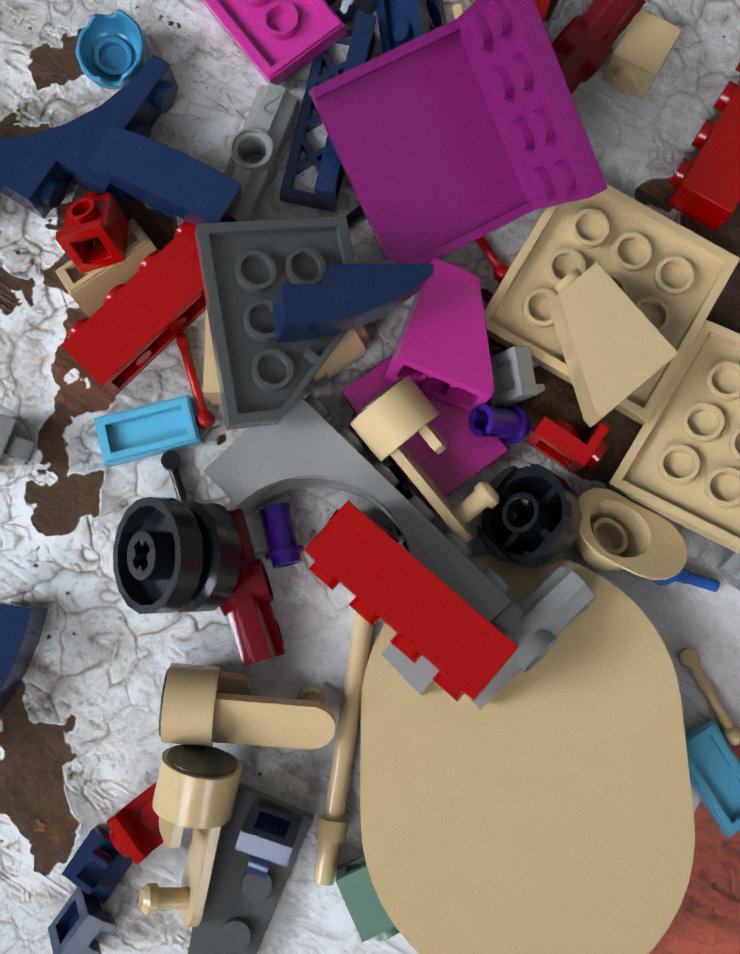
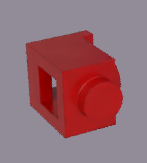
(91, 218)

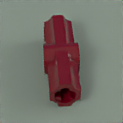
(588, 38)
(250, 604)

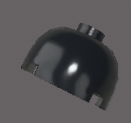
(533, 515)

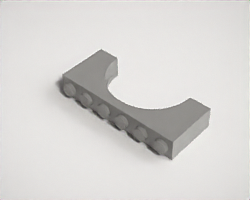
(311, 454)

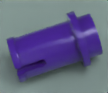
(507, 424)
(280, 535)

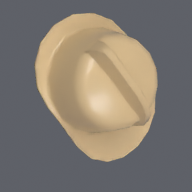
(628, 537)

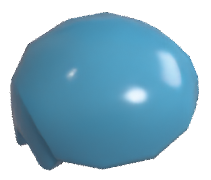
(112, 49)

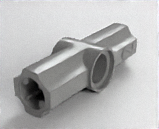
(263, 135)
(536, 624)

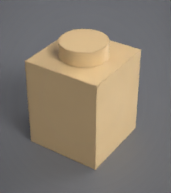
(641, 54)

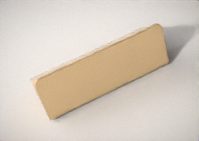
(92, 287)

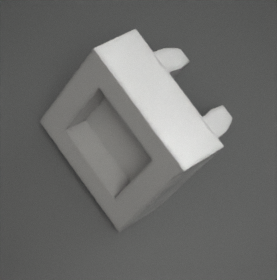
(514, 376)
(13, 445)

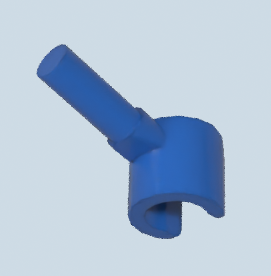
(691, 578)

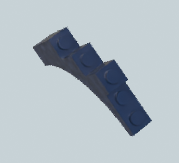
(43, 164)

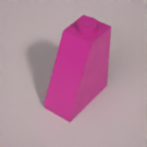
(446, 340)

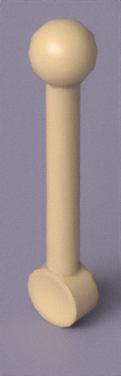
(690, 659)

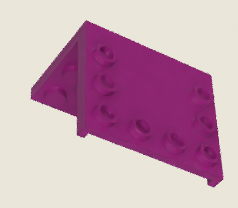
(459, 132)

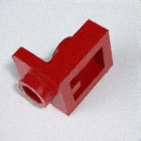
(560, 444)
(136, 827)

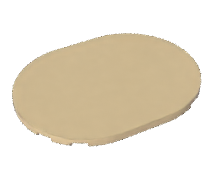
(547, 811)

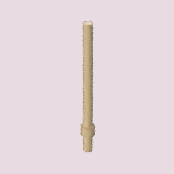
(332, 826)

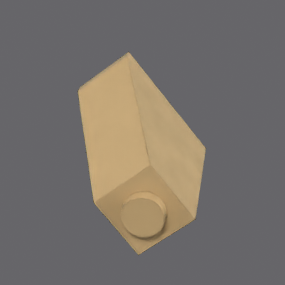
(605, 341)

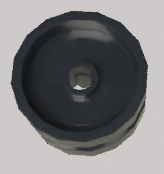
(176, 555)

